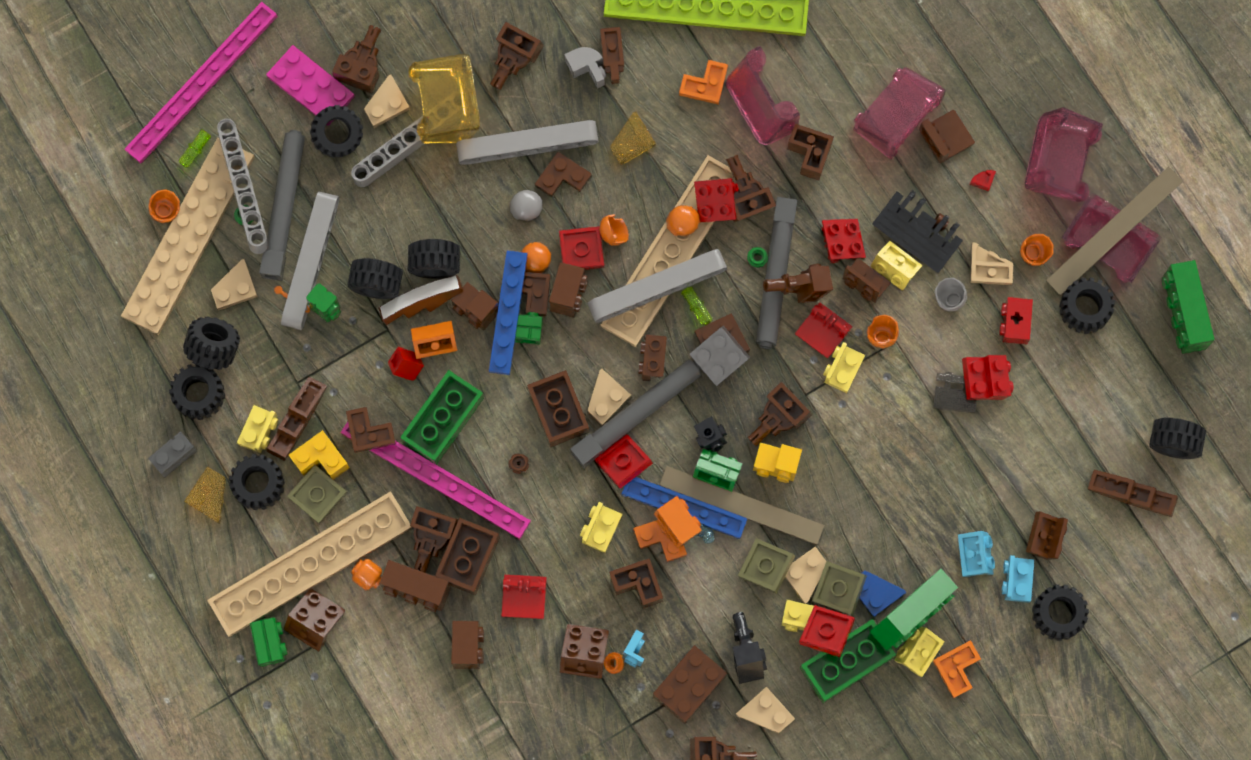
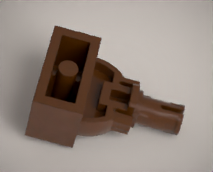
(514, 52)
(359, 63)
(751, 195)
(809, 285)
(781, 411)
(431, 531)
(710, 749)

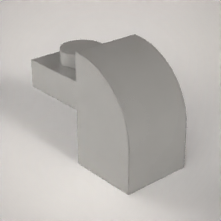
(586, 60)

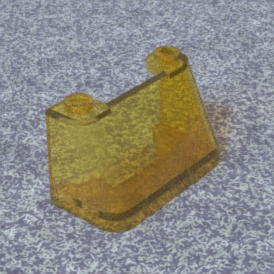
(446, 99)

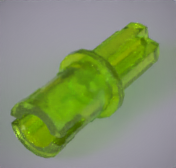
(194, 148)
(697, 305)

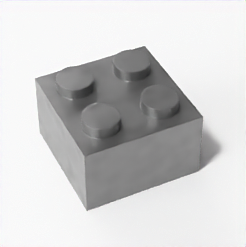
(719, 355)

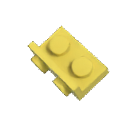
(895, 265)
(844, 368)
(257, 429)
(601, 527)
(796, 615)
(919, 651)

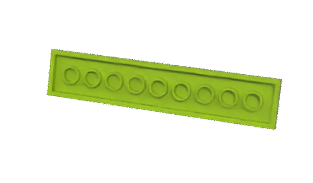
(765, 16)

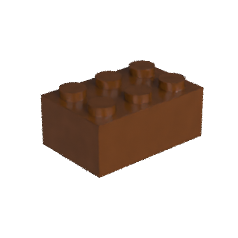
(558, 408)
(467, 556)
(415, 586)
(689, 684)

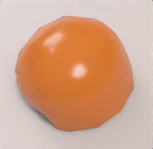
(164, 206)
(682, 220)
(613, 230)
(1036, 249)
(538, 257)
(883, 331)

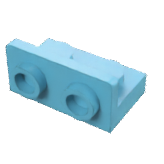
(976, 553)
(1018, 579)
(634, 646)

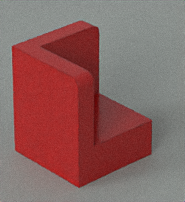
(404, 364)

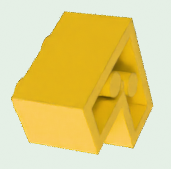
(316, 452)
(777, 462)

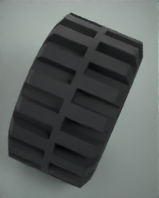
(354, 131)
(433, 258)
(375, 278)
(1098, 294)
(211, 343)
(205, 406)
(1177, 438)
(244, 470)
(1069, 597)

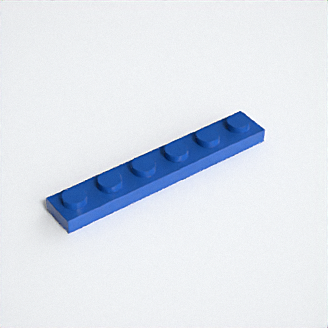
(508, 312)
(706, 514)

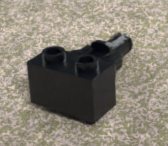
(748, 657)

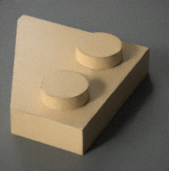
(386, 103)
(989, 267)
(234, 287)
(606, 398)
(806, 573)
(766, 712)

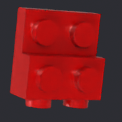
(987, 377)

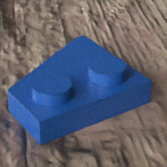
(878, 594)

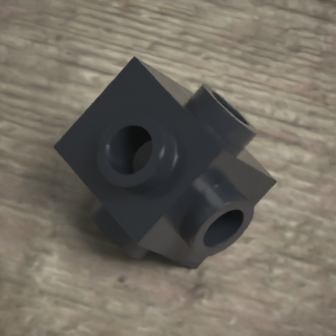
(710, 434)

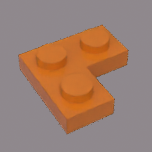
(705, 89)
(655, 533)
(951, 668)

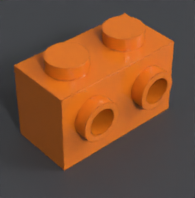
(433, 339)
(678, 521)

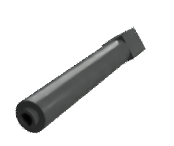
(274, 257)
(776, 267)
(596, 443)

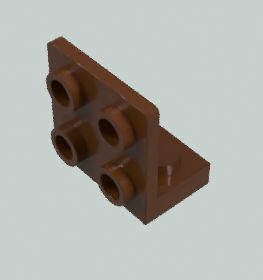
(946, 136)
(865, 280)
(313, 619)
(584, 651)

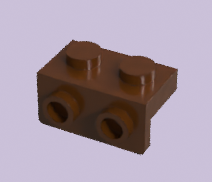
(654, 357)
(1046, 536)

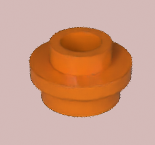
(609, 663)

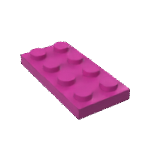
(308, 82)

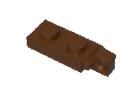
(612, 52)

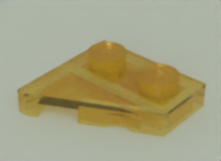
(632, 140)
(208, 494)

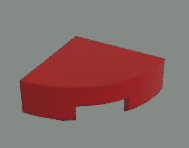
(983, 180)

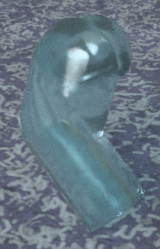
(706, 534)

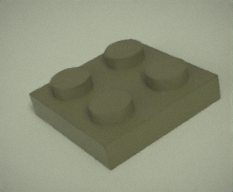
(317, 494)
(766, 565)
(839, 588)

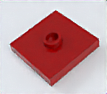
(582, 247)
(623, 461)
(827, 631)

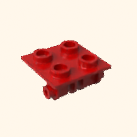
(715, 199)
(843, 239)
(823, 330)
(523, 596)

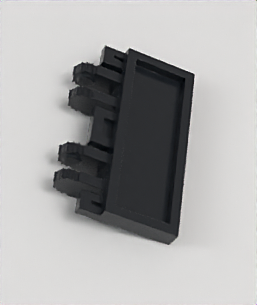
(917, 233)

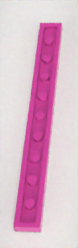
(201, 82)
(451, 487)

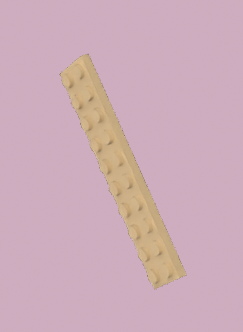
(183, 243)
(664, 253)
(309, 564)

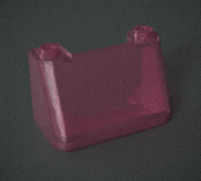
(898, 110)
(764, 118)
(1061, 154)
(1128, 254)

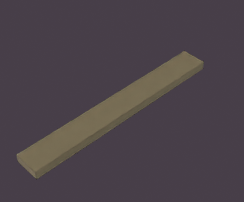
(1114, 230)
(743, 506)

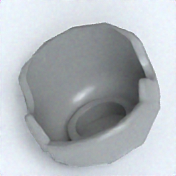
(526, 205)
(950, 294)

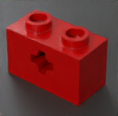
(1019, 332)

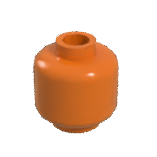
(366, 574)

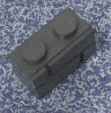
(172, 454)

